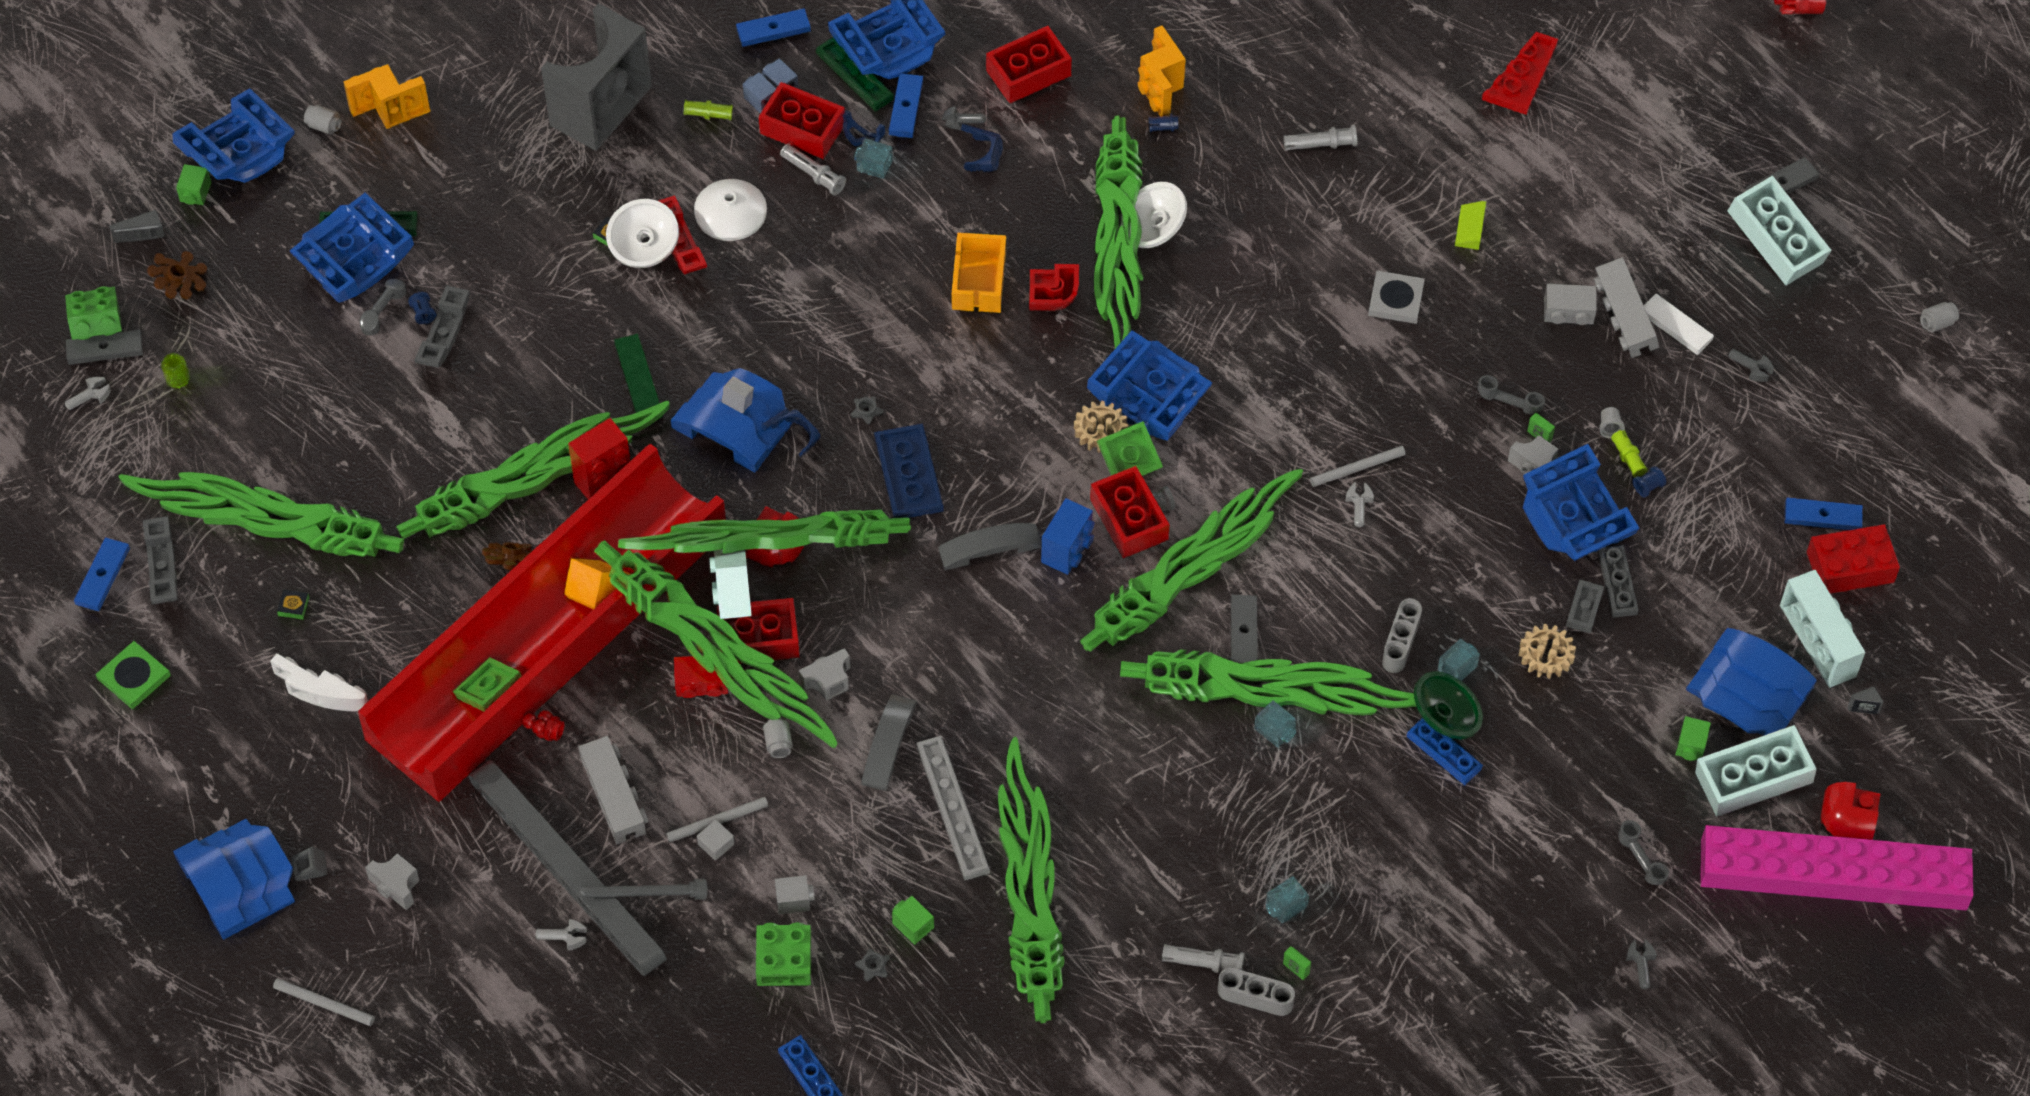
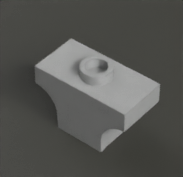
(1532, 454)
(827, 674)
(394, 879)

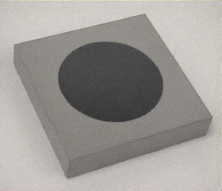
(1396, 297)

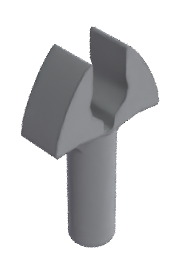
(91, 392)
(1359, 502)
(564, 934)

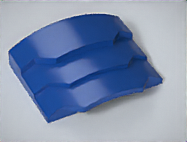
(889, 39)
(240, 143)
(353, 248)
(1149, 385)
(728, 426)
(1574, 507)
(1751, 683)
(238, 875)

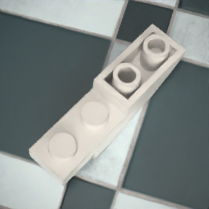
(324, 691)

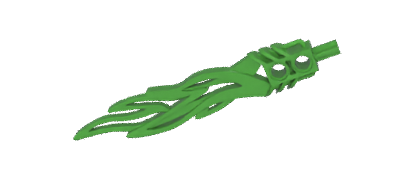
(1115, 168)
(540, 462)
(251, 513)
(838, 527)
(1201, 559)
(715, 657)
(1283, 675)
(1025, 923)

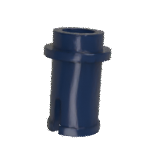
(1163, 123)

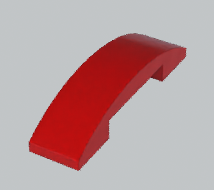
(686, 252)

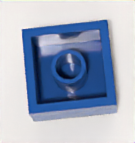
(1067, 536)

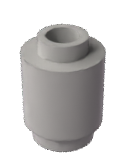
(322, 119)
(1939, 316)
(778, 738)

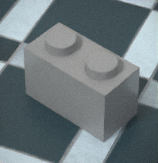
(1570, 304)

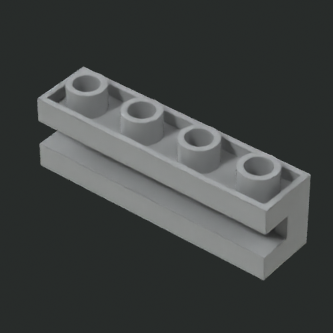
(1626, 307)
(612, 789)

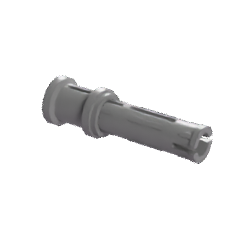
(1332, 138)
(821, 173)
(1216, 960)

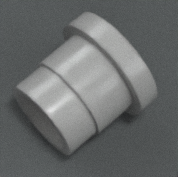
(1610, 422)

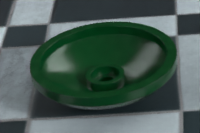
(1448, 705)

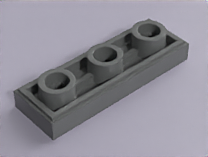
(1793, 176)
(104, 347)
(1621, 591)
(1243, 619)

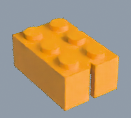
(979, 272)

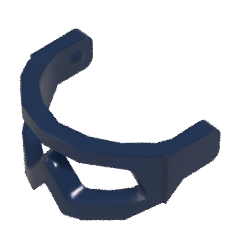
(849, 123)

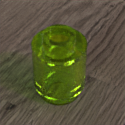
(175, 370)

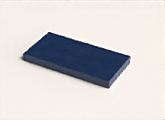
(908, 471)

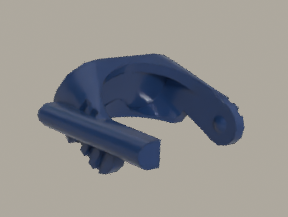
(991, 160)
(795, 417)

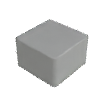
(737, 394)
(715, 840)

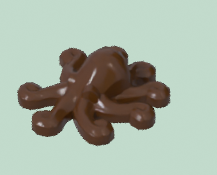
(177, 274)
(507, 555)

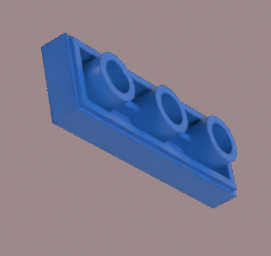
(773, 27)
(906, 105)
(1823, 514)
(106, 563)
(1454, 760)
(802, 1061)

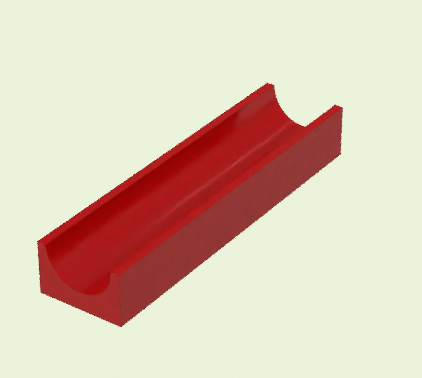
(528, 628)

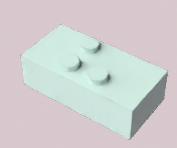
(1779, 230)
(732, 585)
(1822, 628)
(1755, 770)

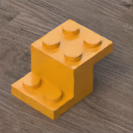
(1161, 72)
(381, 91)

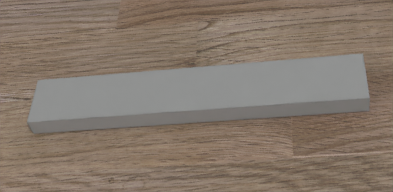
(953, 808)

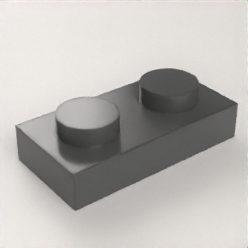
(1585, 606)

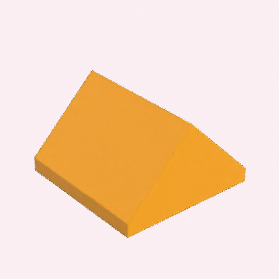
(588, 582)

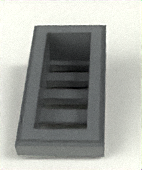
(138, 228)

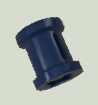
(422, 308)
(1649, 481)

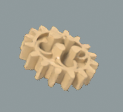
(1100, 414)
(1559, 646)

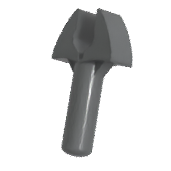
(955, 119)
(1754, 366)
(1642, 965)

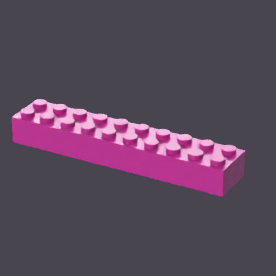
(1836, 867)

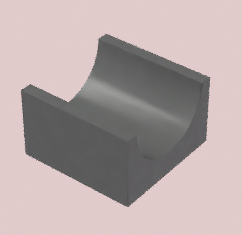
(598, 95)

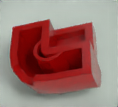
(1053, 288)
(774, 556)
(1850, 811)

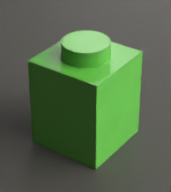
(193, 185)
(1693, 738)
(912, 919)

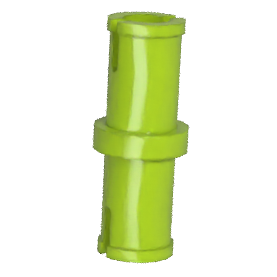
(708, 109)
(1629, 453)

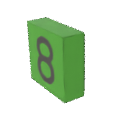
(1541, 427)
(1297, 962)

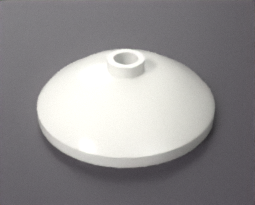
(1161, 213)
(733, 218)
(634, 223)

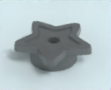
(863, 403)
(873, 958)

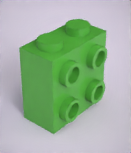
(93, 313)
(783, 954)

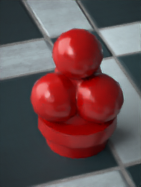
(544, 725)

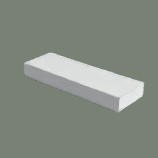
(1677, 324)

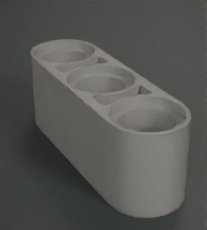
(1402, 645)
(1248, 981)

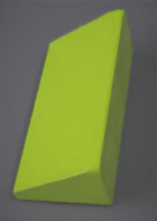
(1470, 225)

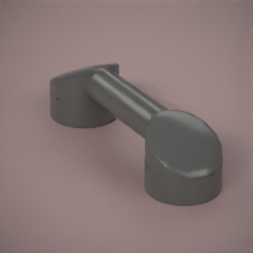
(369, 319)
(1532, 403)
(1628, 835)

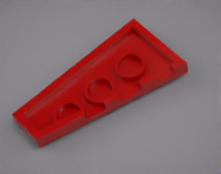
(1523, 75)

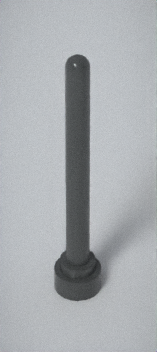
(694, 889)

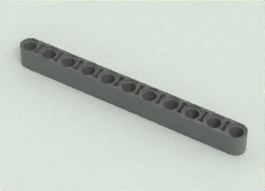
(566, 867)

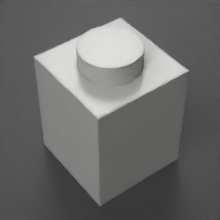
(793, 894)

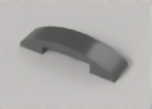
(445, 327)
(989, 541)
(160, 560)
(887, 742)

